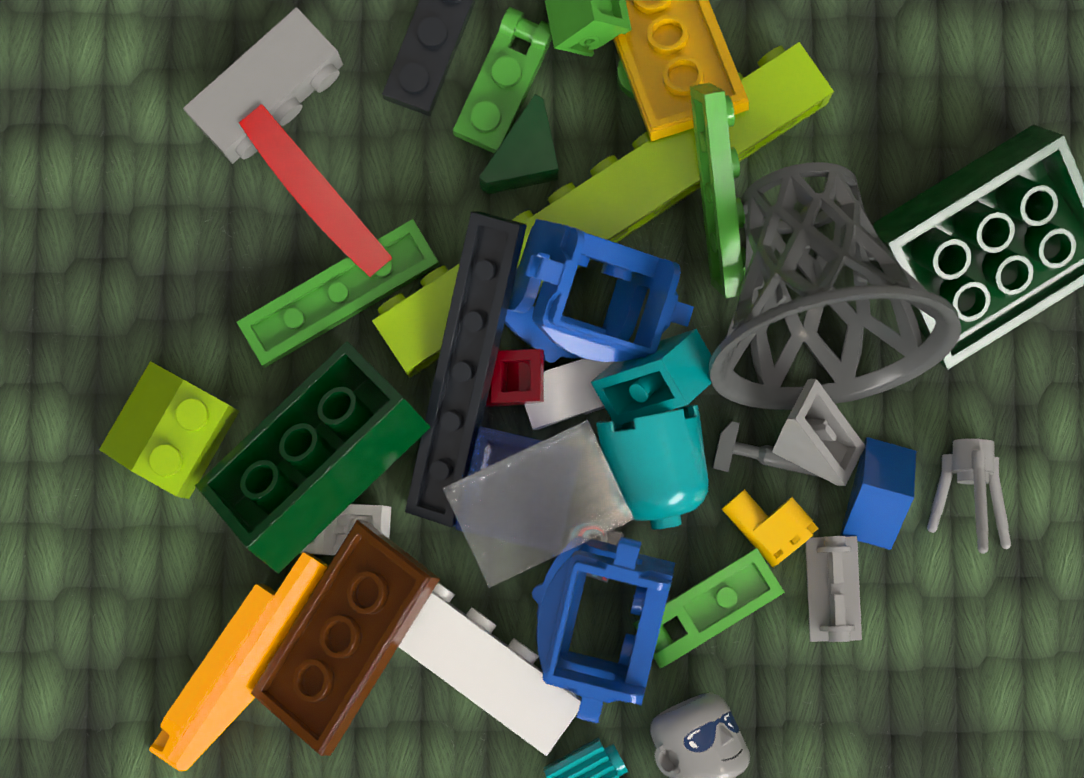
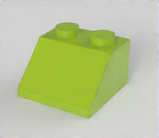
(168, 431)

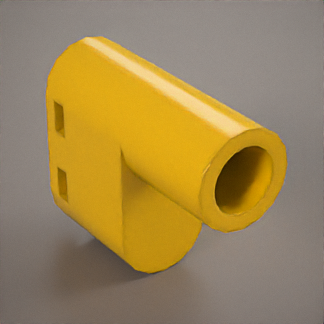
(774, 534)

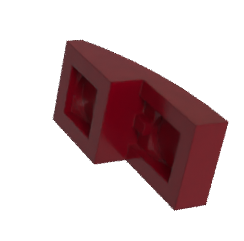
(517, 378)

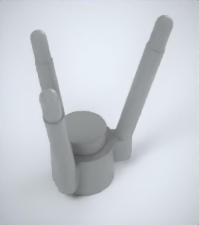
(974, 465)

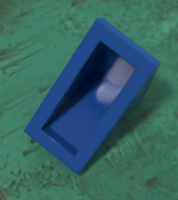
(880, 493)

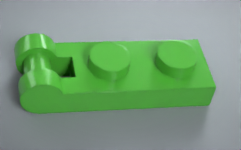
(503, 82)
(716, 605)

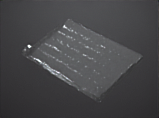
(538, 503)

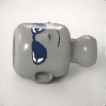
(699, 740)

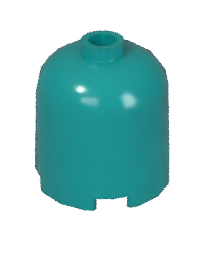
(658, 464)

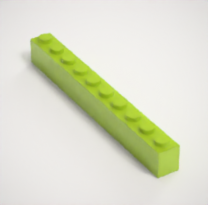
(622, 193)

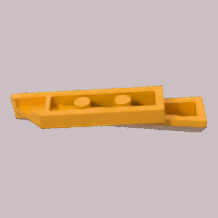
(234, 665)

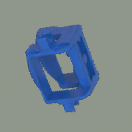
(566, 337)
(557, 612)

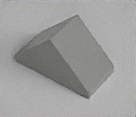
(819, 437)

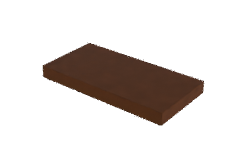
(344, 637)

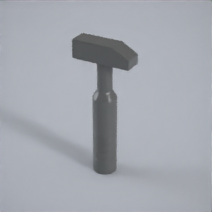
(728, 446)

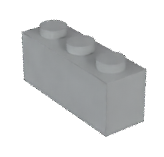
(275, 73)

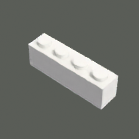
(489, 671)

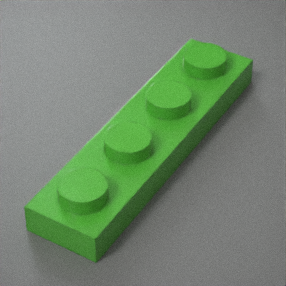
(717, 168)
(335, 296)

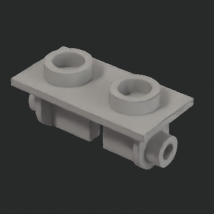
(833, 589)

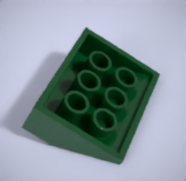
(995, 237)

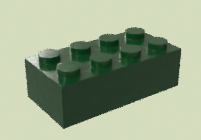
(311, 457)

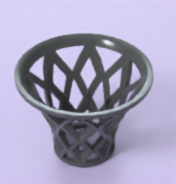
(853, 245)

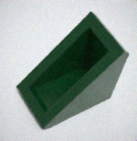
(525, 154)

